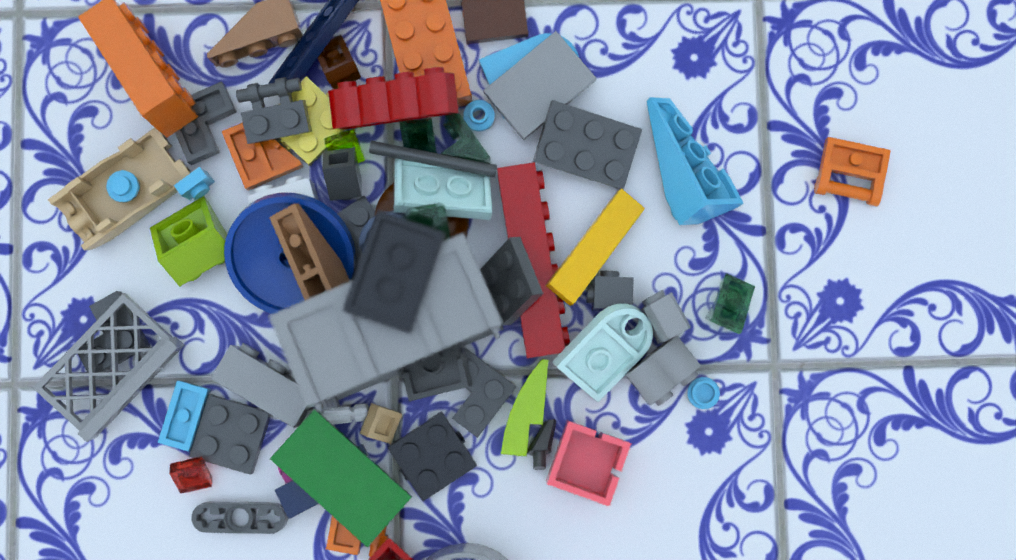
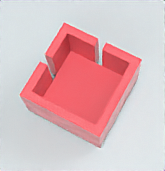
(585, 463)

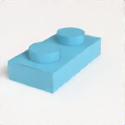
(183, 415)

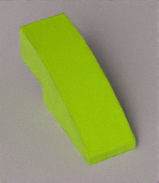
(525, 411)

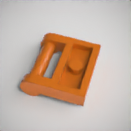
(854, 161)

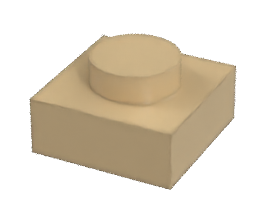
(381, 423)

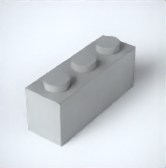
(261, 384)

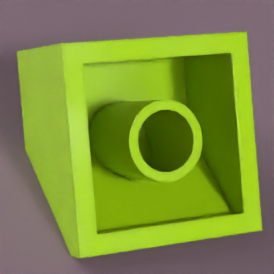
(189, 241)

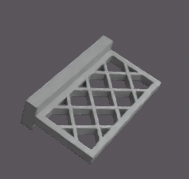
(123, 391)

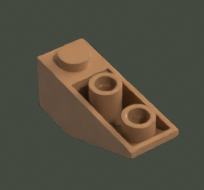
(261, 28)

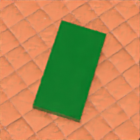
(341, 477)

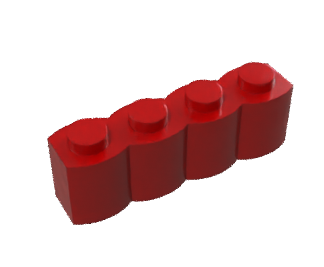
(393, 100)

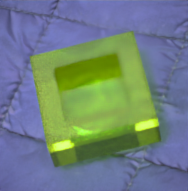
(345, 140)

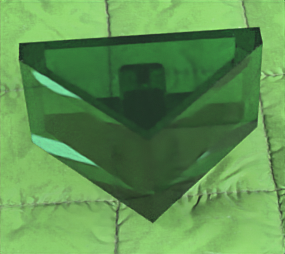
(419, 134)

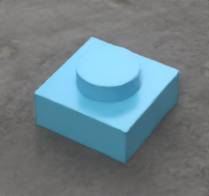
(195, 184)

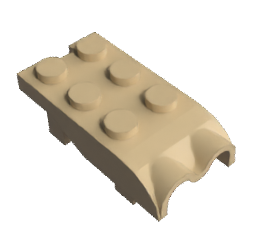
(99, 217)

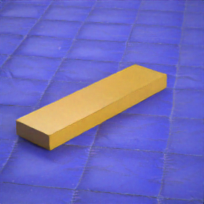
(595, 247)

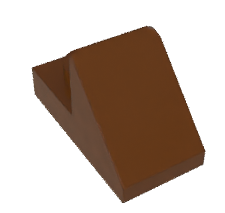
(338, 62)

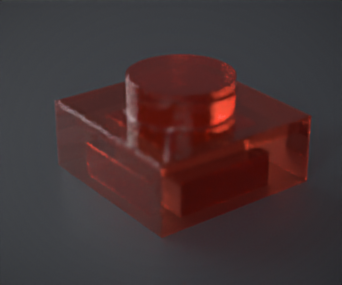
(190, 475)

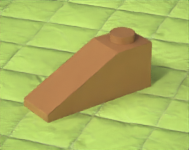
(308, 253)

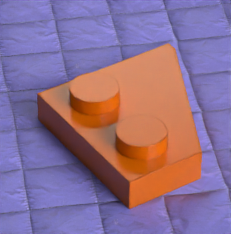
(258, 161)

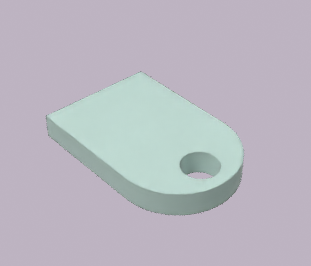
(606, 350)

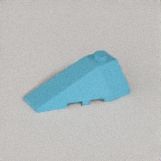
(689, 178)

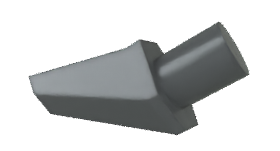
(542, 444)

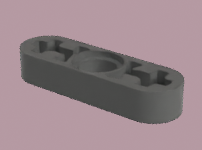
(216, 508)

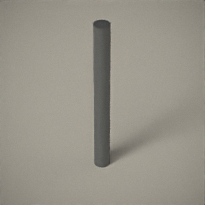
(432, 158)

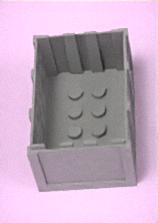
(344, 353)

